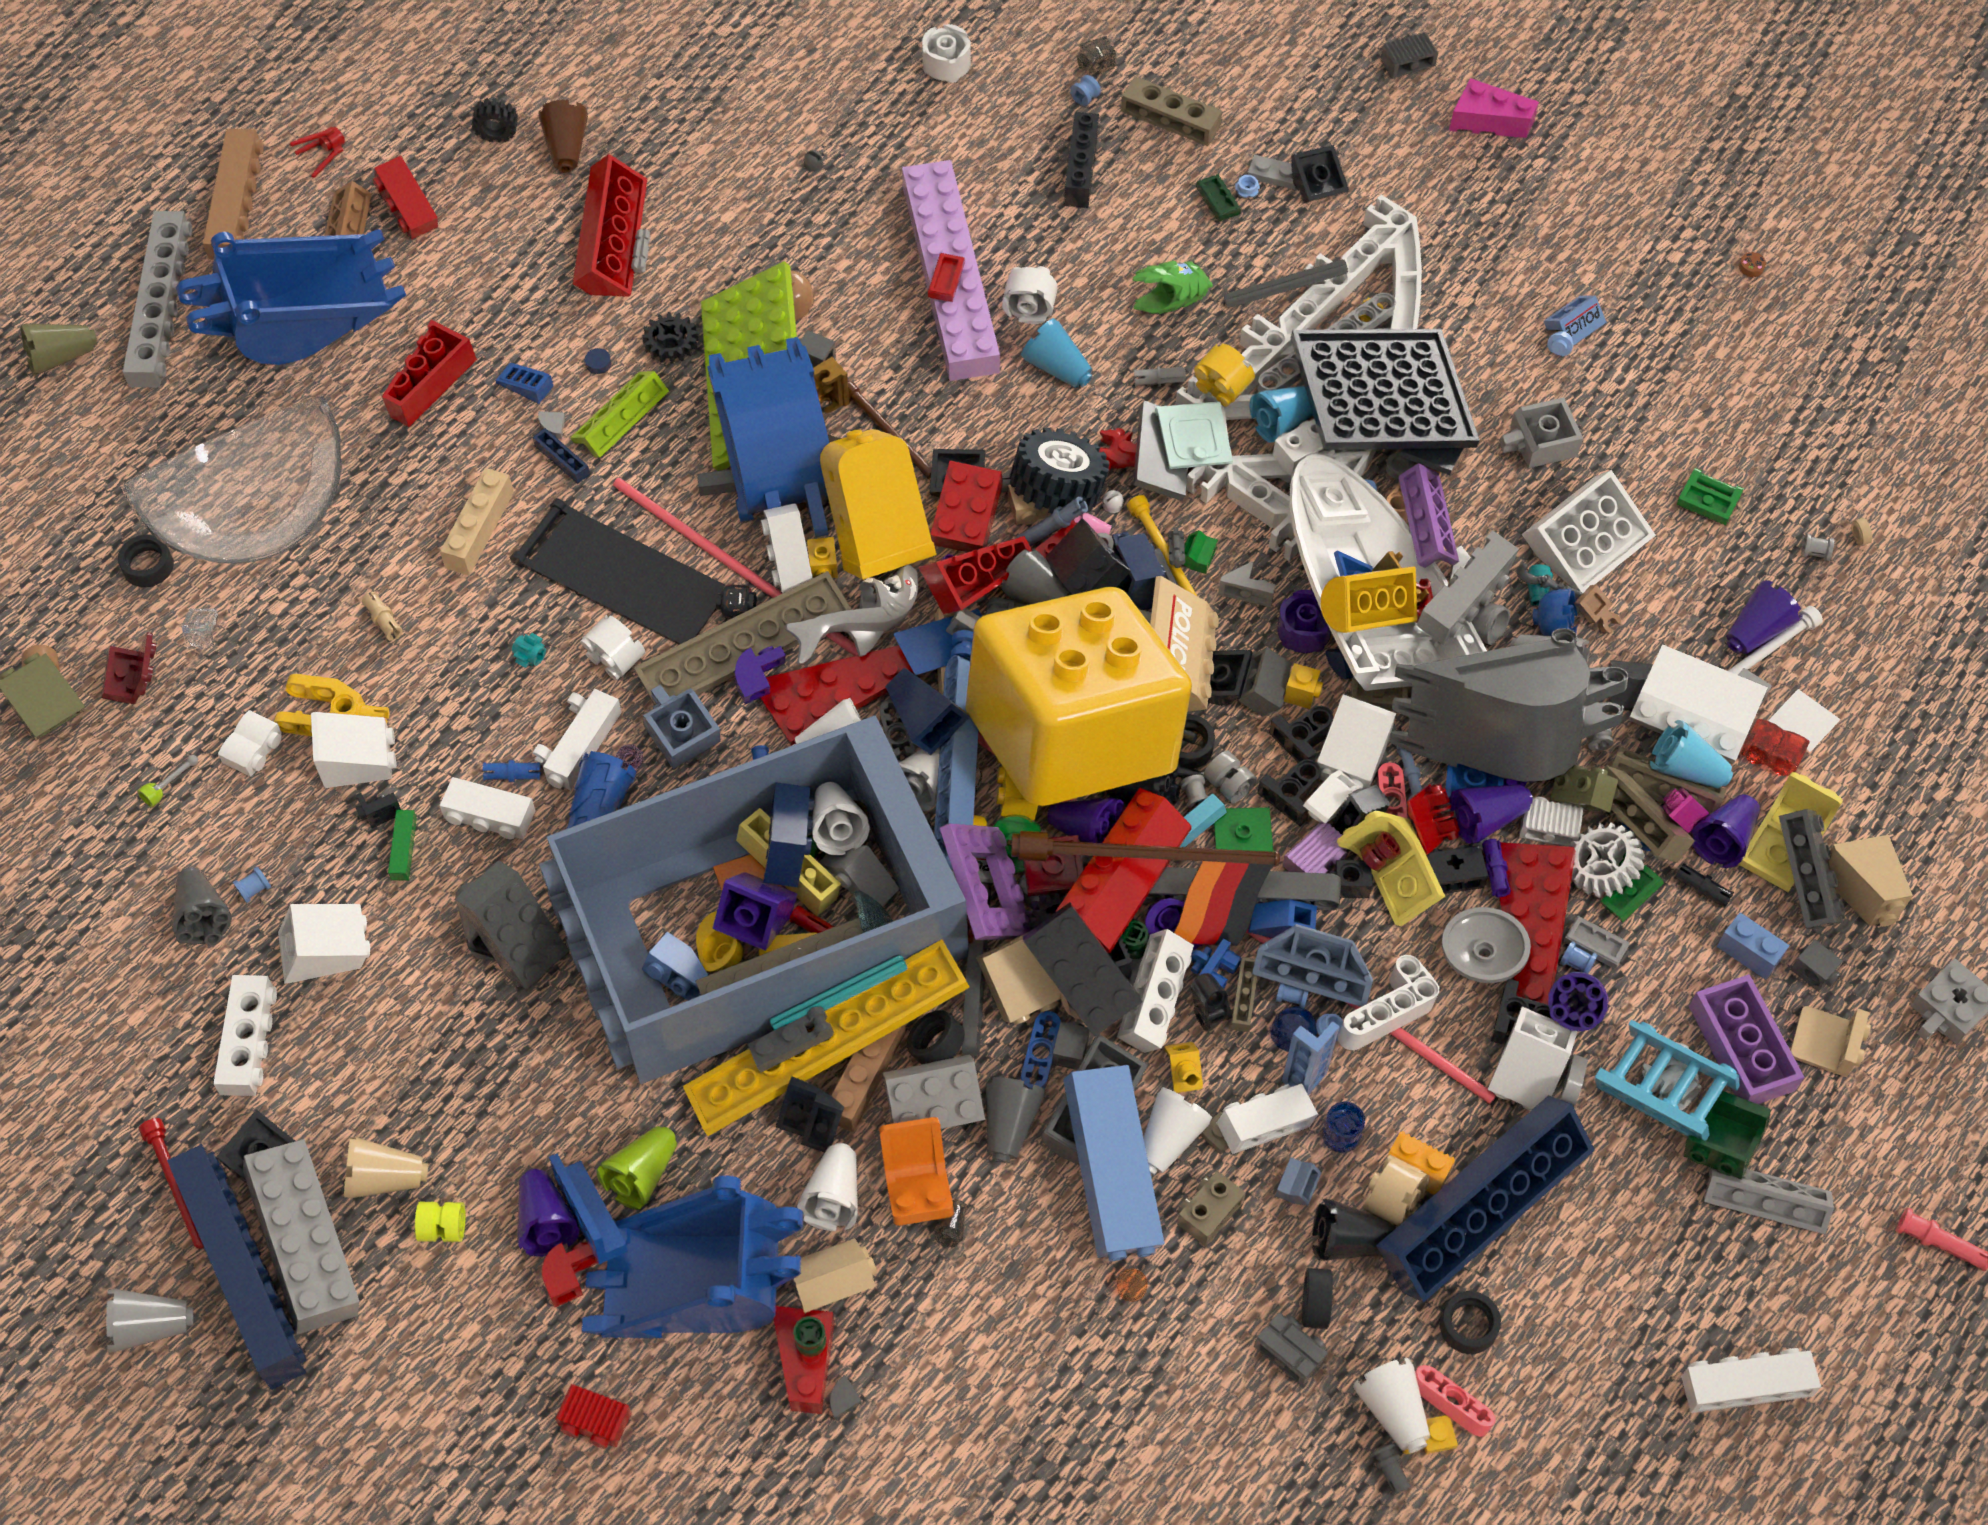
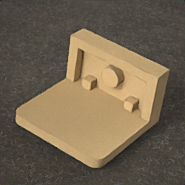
(1830, 1040)

